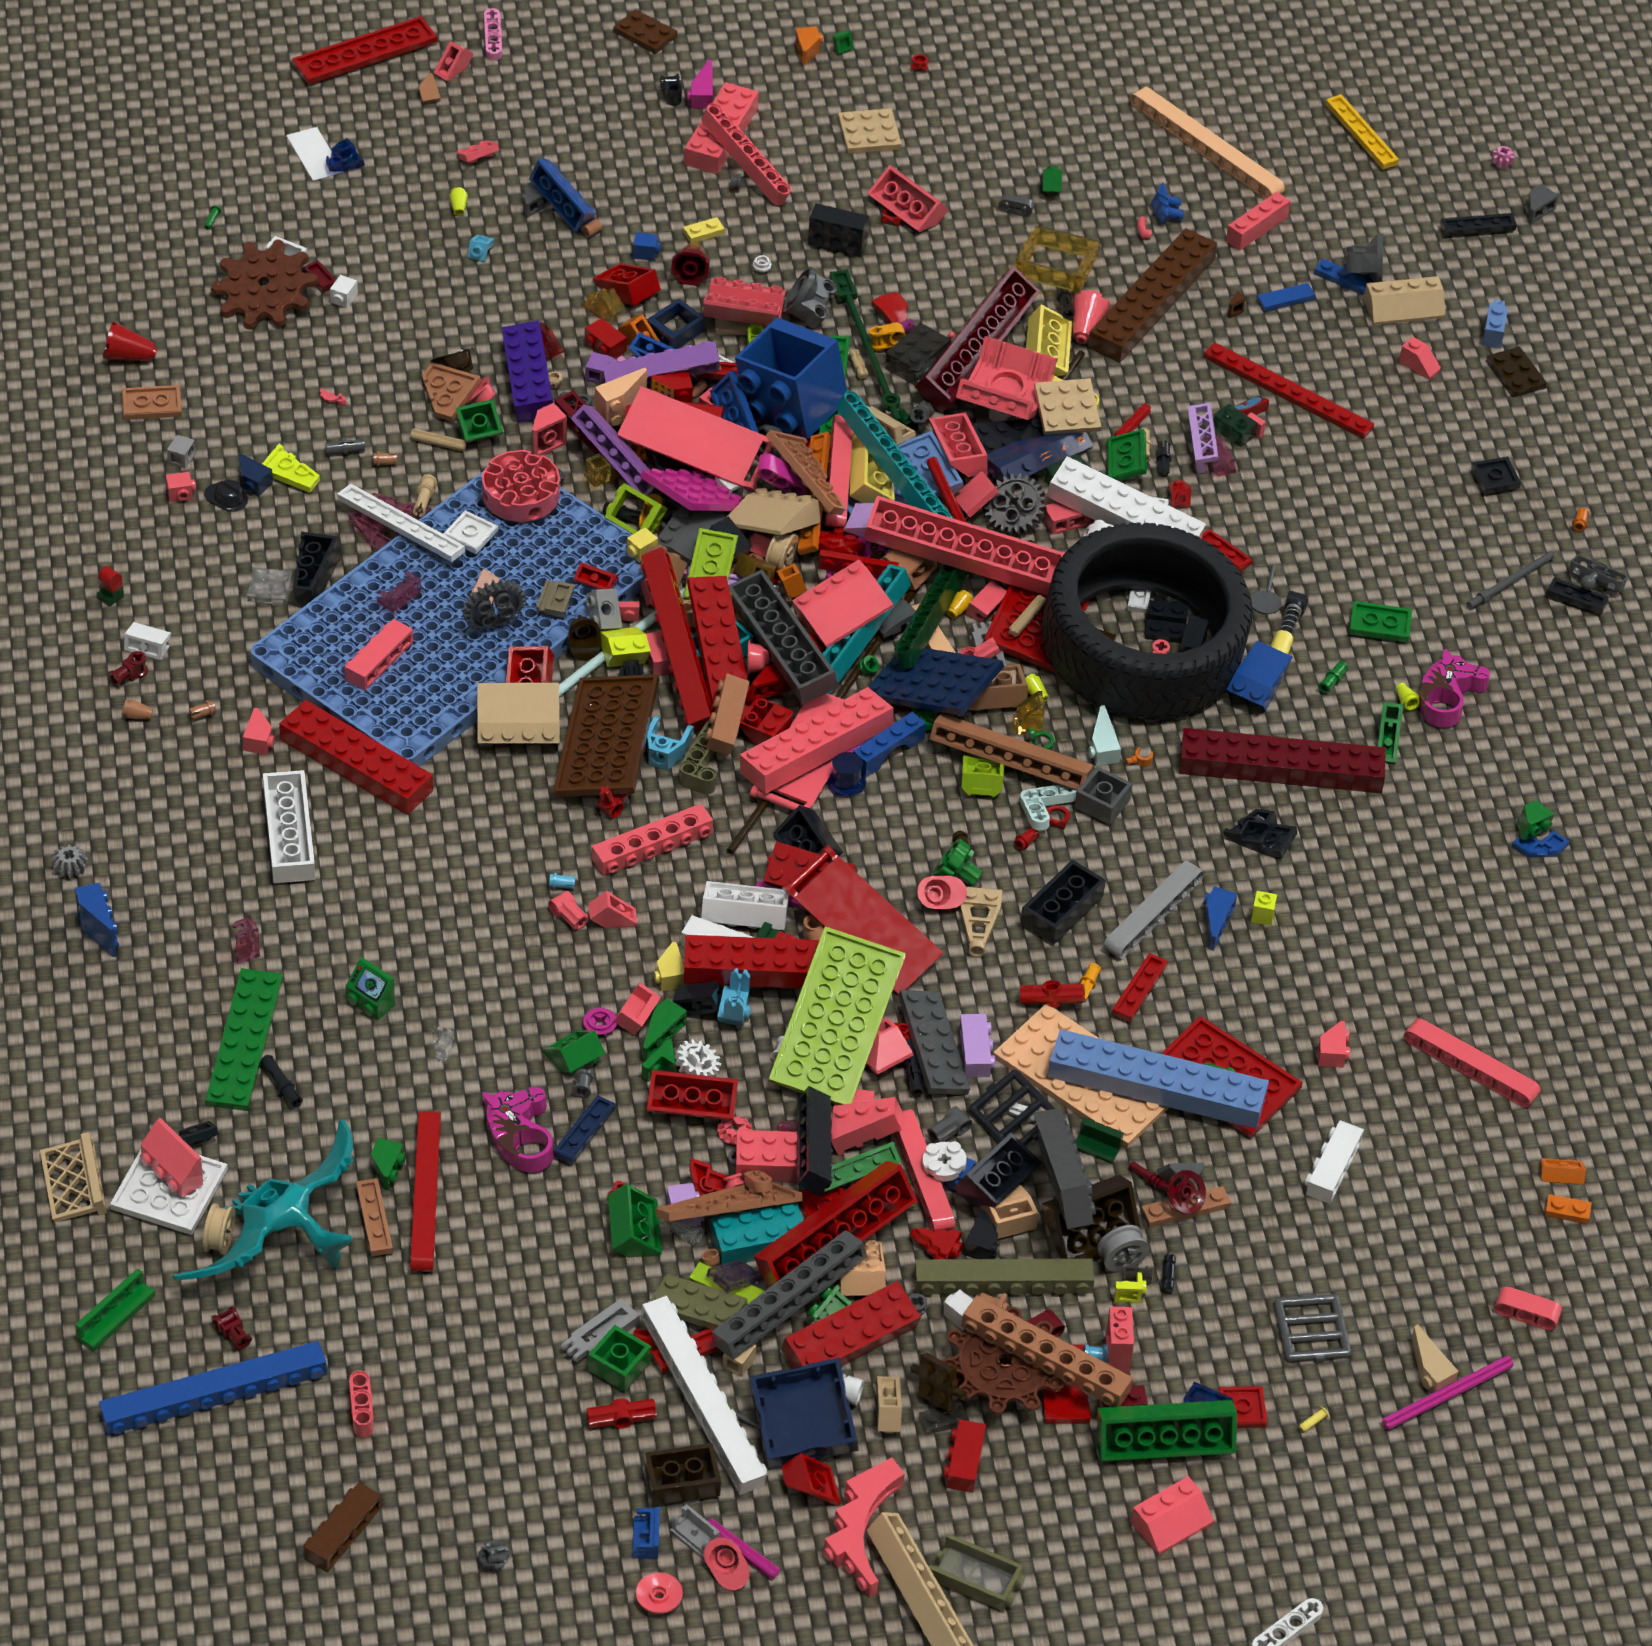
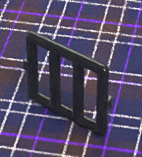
(992, 1090)

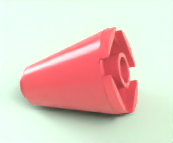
(1089, 310)

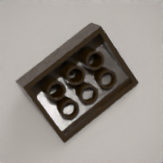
(1114, 1208)

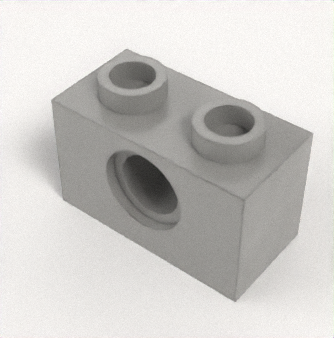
(608, 601)

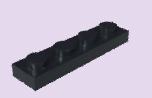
(1478, 224)

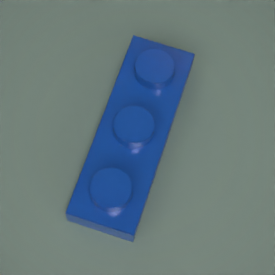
(1338, 275)

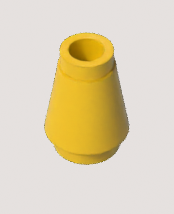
(959, 604)

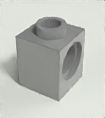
(181, 451)

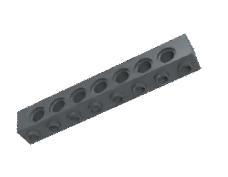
(789, 1294)

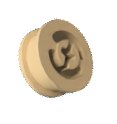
(782, 550)
(219, 1229)

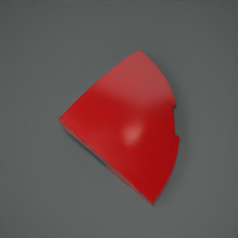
(892, 307)
(704, 1178)

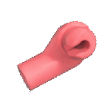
(1141, 225)

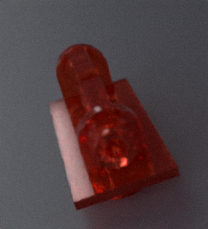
(551, 344)

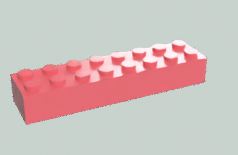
(816, 740)

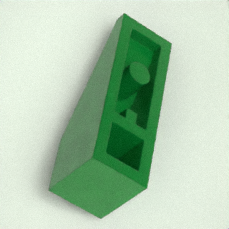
(1390, 729)
(665, 1023)

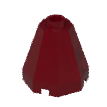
(691, 264)

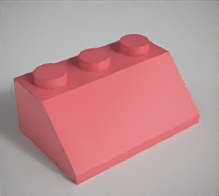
(172, 1159)
(1172, 1515)

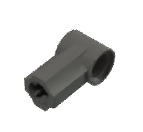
(953, 1122)

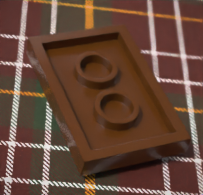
(645, 31)

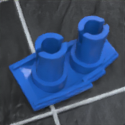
(1162, 206)

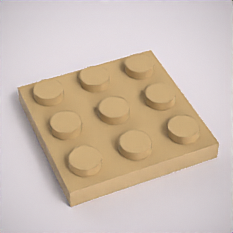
(869, 131)
(1067, 406)

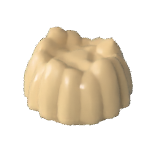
(555, 379)

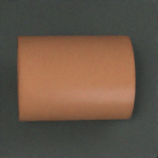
(591, 228)

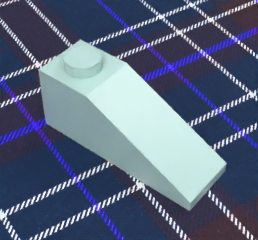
(1104, 745)

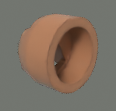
(711, 1257)

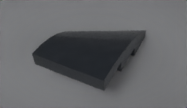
(1262, 833)

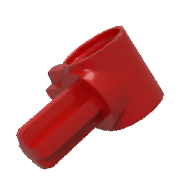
(610, 803)

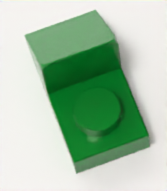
(660, 1060)

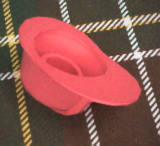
(483, 392)
(757, 658)
(941, 892)
(727, 1563)

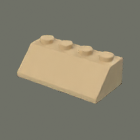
(1405, 300)

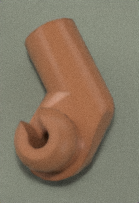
(699, 388)

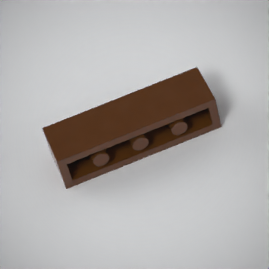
(342, 1526)

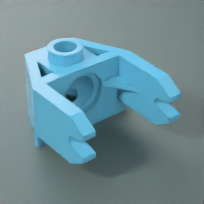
(669, 748)
(734, 999)

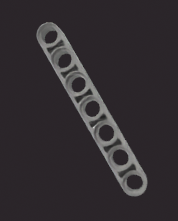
(1153, 909)

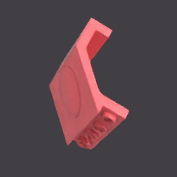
(1007, 378)

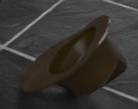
(460, 360)
(584, 638)

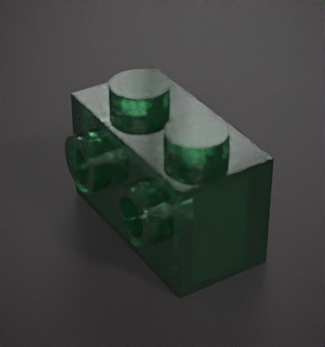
(1234, 425)

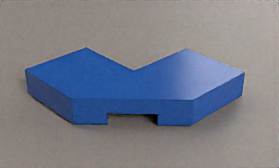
(1548, 847)

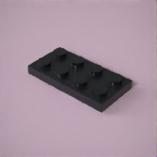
(1001, 433)

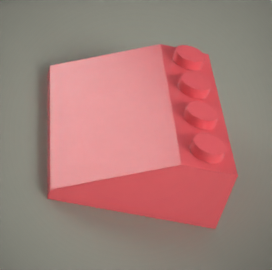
(842, 604)

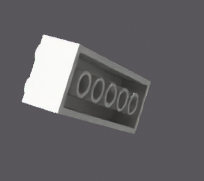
(288, 826)

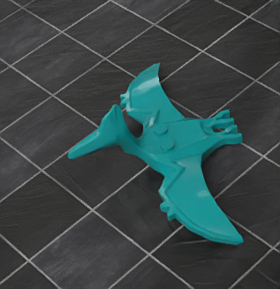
(285, 1205)

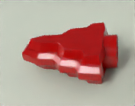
(939, 1243)

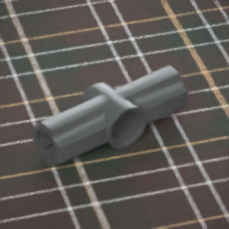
(922, 412)

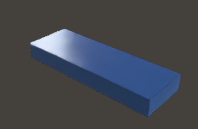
(1285, 297)

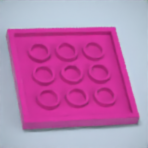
(692, 489)

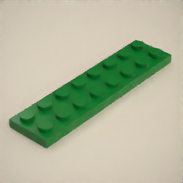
(244, 1039)

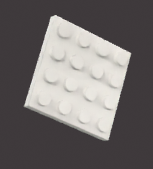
(152, 1200)

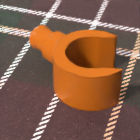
(1143, 762)

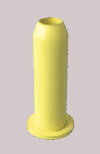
(1314, 1419)

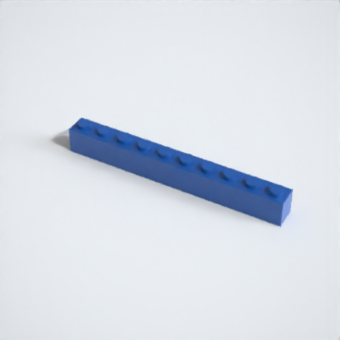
(212, 1388)

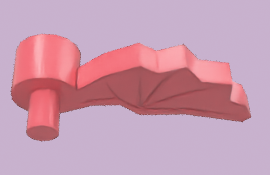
(330, 397)

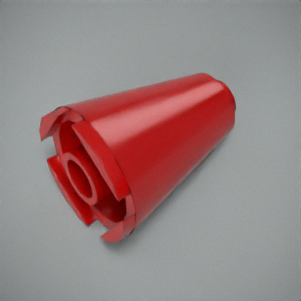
(128, 345)

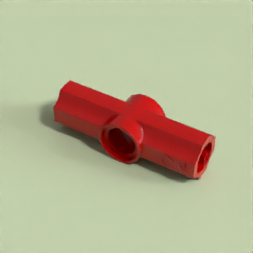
(1052, 993)
(621, 1413)

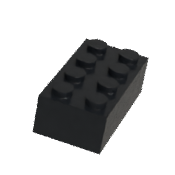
(1062, 901)

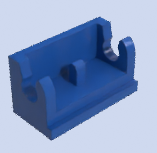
(646, 1533)

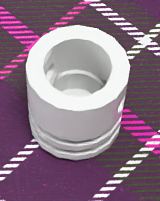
(853, 1389)

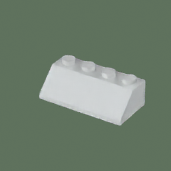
(744, 905)

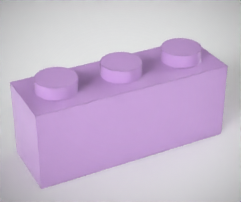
(976, 1045)

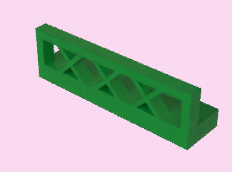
(861, 1165)
(113, 1311)

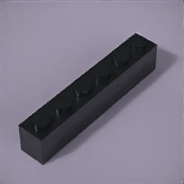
(814, 1140)

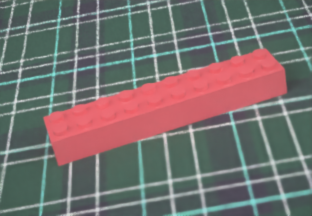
(962, 545)

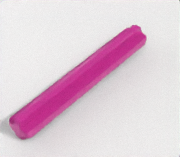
(748, 1552)

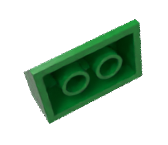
(634, 1223)

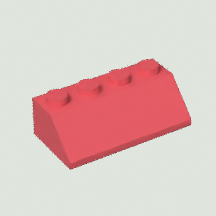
(907, 200)
(960, 443)

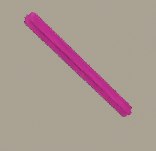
(1447, 1392)

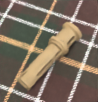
(425, 492)

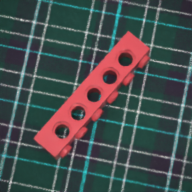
(652, 839)

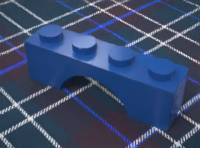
(906, 731)

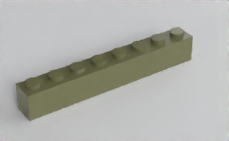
(1004, 1276)

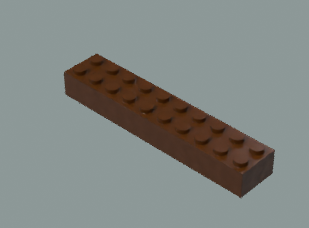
(1152, 295)

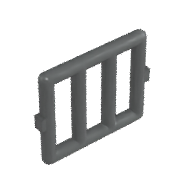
(1288, 1339)

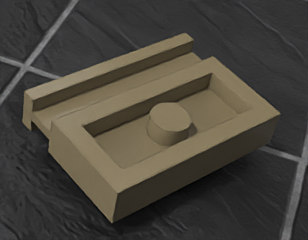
(555, 598)

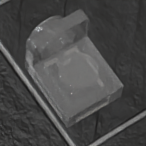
(443, 1042)

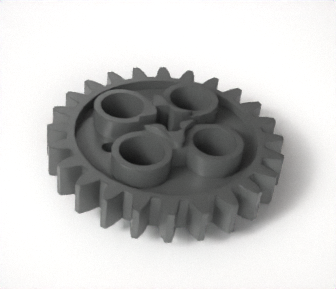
(1030, 494)
(480, 612)

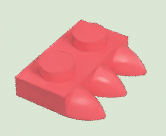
(484, 149)

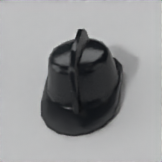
(227, 495)

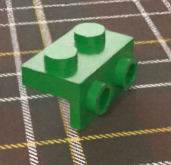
(831, 1302)

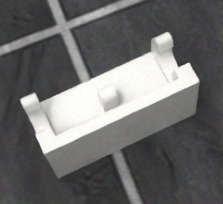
(147, 640)

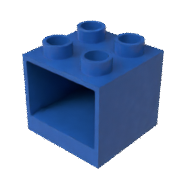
(791, 377)

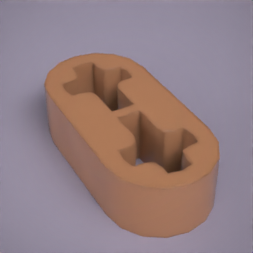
(758, 1181)

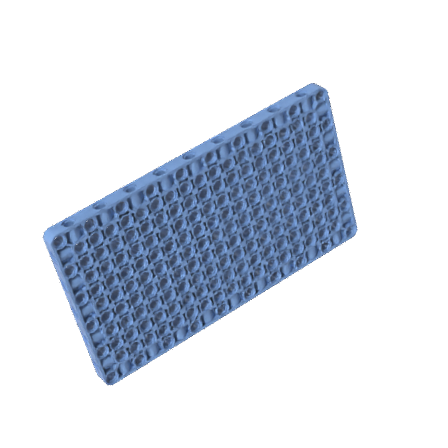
(432, 685)

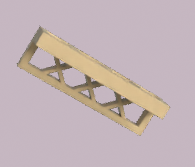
(893, 427)

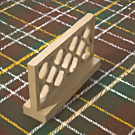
(92, 1179)

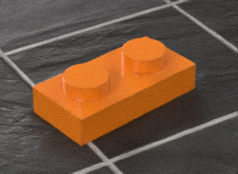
(1568, 1209)

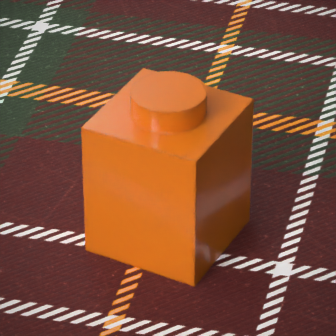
(792, 581)

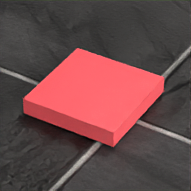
(976, 494)

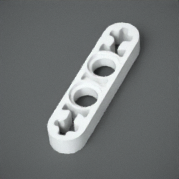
(1287, 1629)

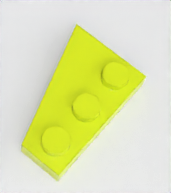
(290, 471)

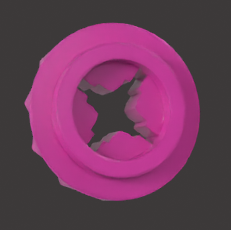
(599, 1015)

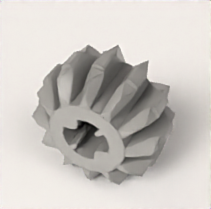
(69, 861)

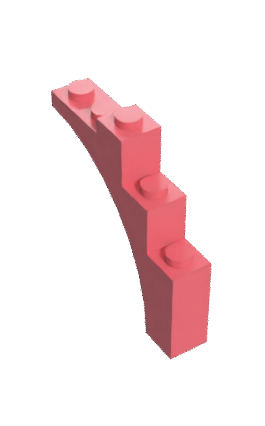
(864, 1496)

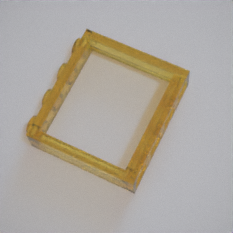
(1060, 241)

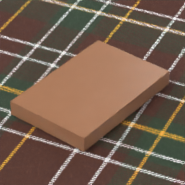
(151, 402)

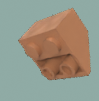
(917, 567)

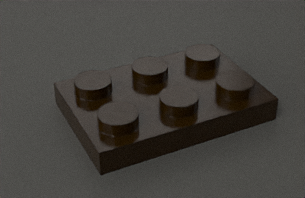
(1516, 372)

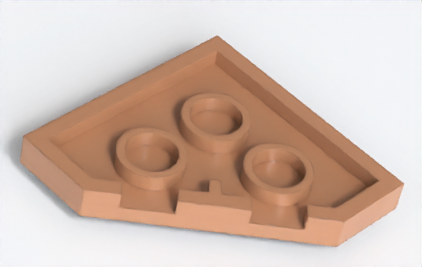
(449, 389)

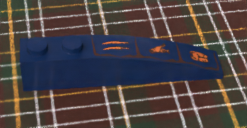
(1035, 454)

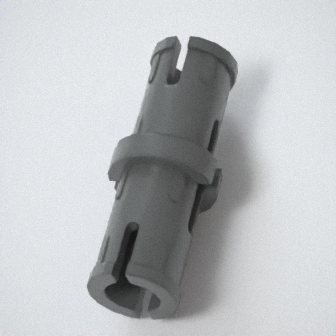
(344, 446)

